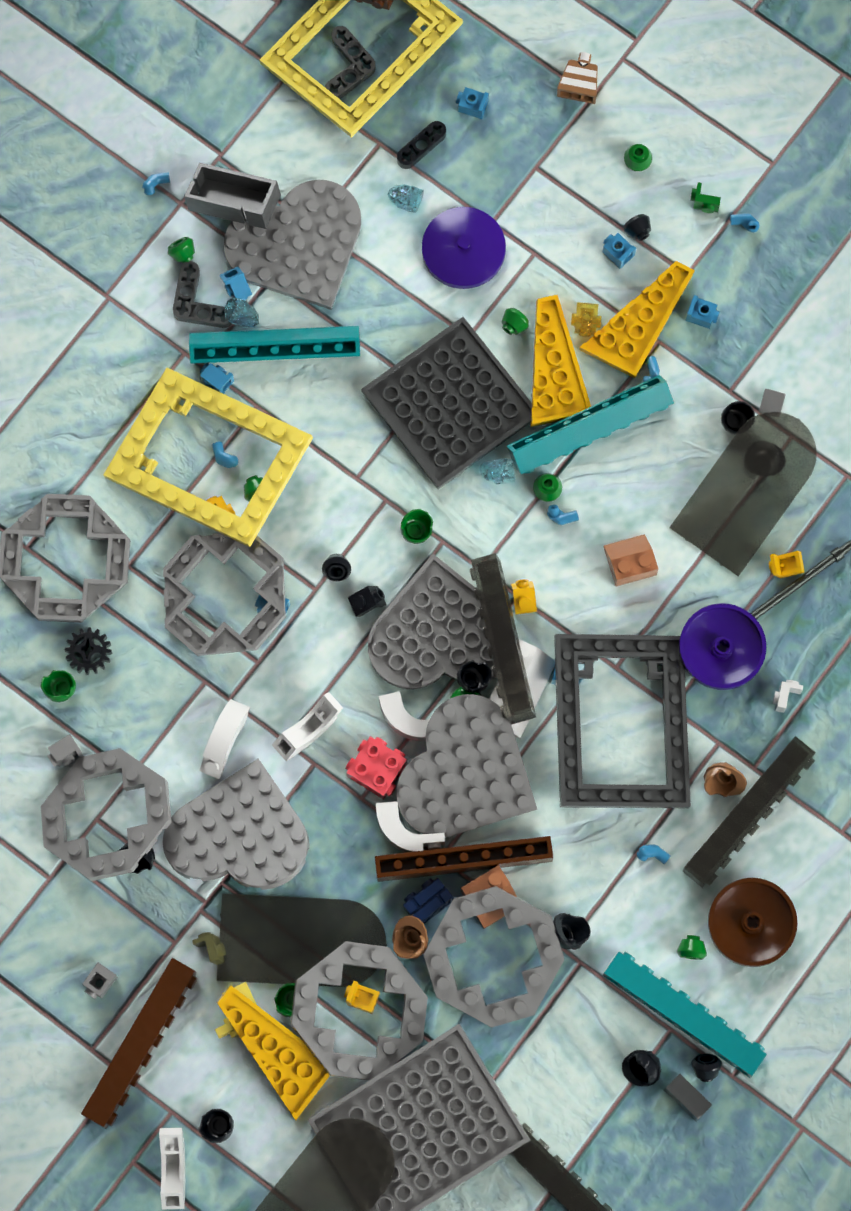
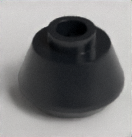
(638, 227)
(336, 568)
(706, 1066)

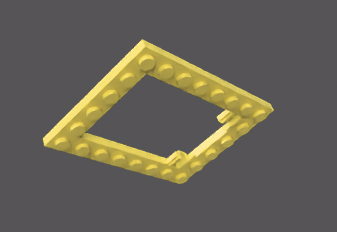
(431, 13)
(167, 394)

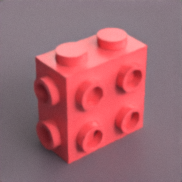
(376, 767)

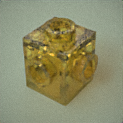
(586, 319)

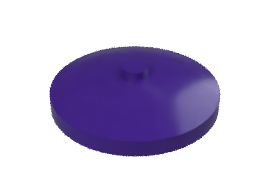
(463, 247)
(722, 646)

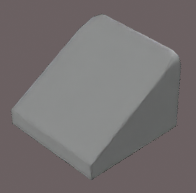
(772, 401)

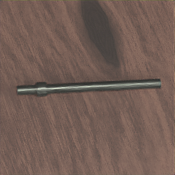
(835, 555)

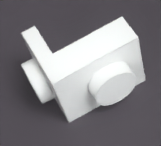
(781, 697)

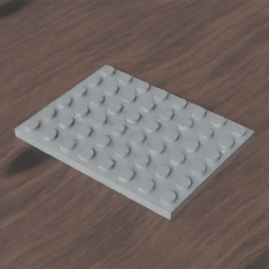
(439, 1118)

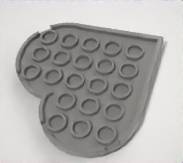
(303, 245)
(428, 629)
(467, 773)
(238, 830)

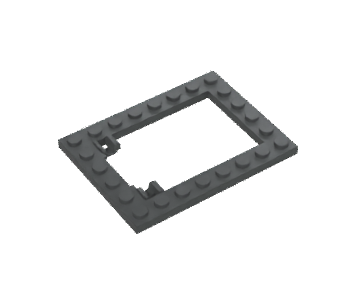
(654, 650)

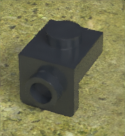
(366, 600)

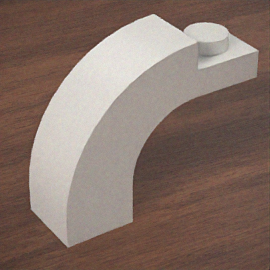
(400, 719)
(309, 728)
(222, 738)
(399, 836)
(172, 1168)

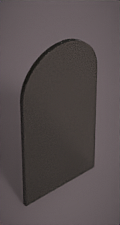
(748, 489)
(286, 936)
(339, 1170)

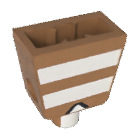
(579, 80)

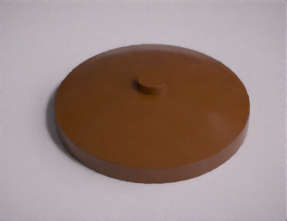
(752, 922)

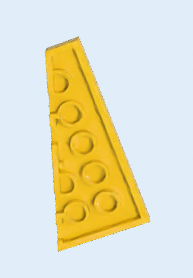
(635, 329)
(557, 378)
(277, 1050)

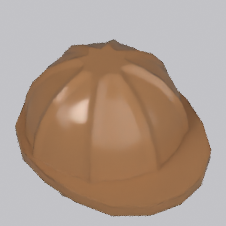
(724, 780)
(410, 937)

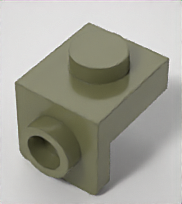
(215, 949)

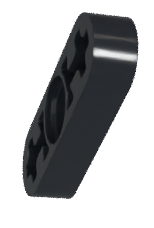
(436, 138)

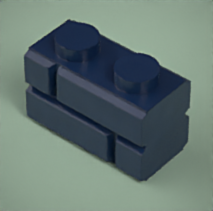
(428, 901)

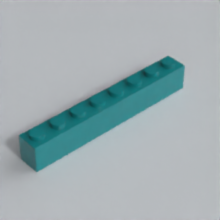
(274, 344)
(590, 424)
(684, 1014)

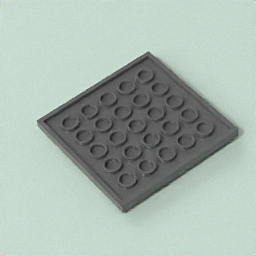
(450, 402)

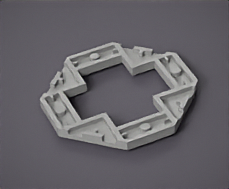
(95, 591)
(224, 639)
(71, 790)
(451, 933)
(396, 981)

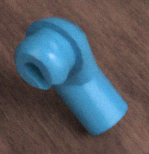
(153, 180)
(746, 221)
(652, 367)
(222, 458)
(560, 517)
(652, 851)

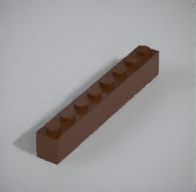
(464, 858)
(139, 1043)

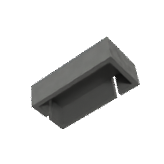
(232, 195)

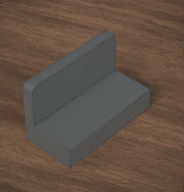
(688, 1097)

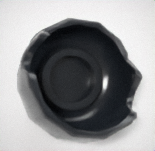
(736, 415)
(474, 676)
(216, 1126)

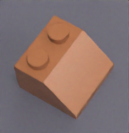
(631, 560)
(492, 878)

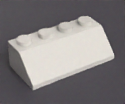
(538, 670)

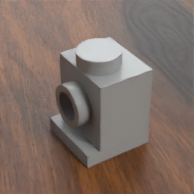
(64, 751)
(99, 973)

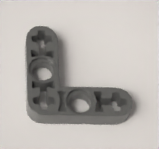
(356, 66)
(194, 307)

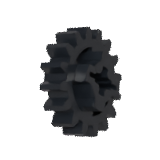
(79, 651)

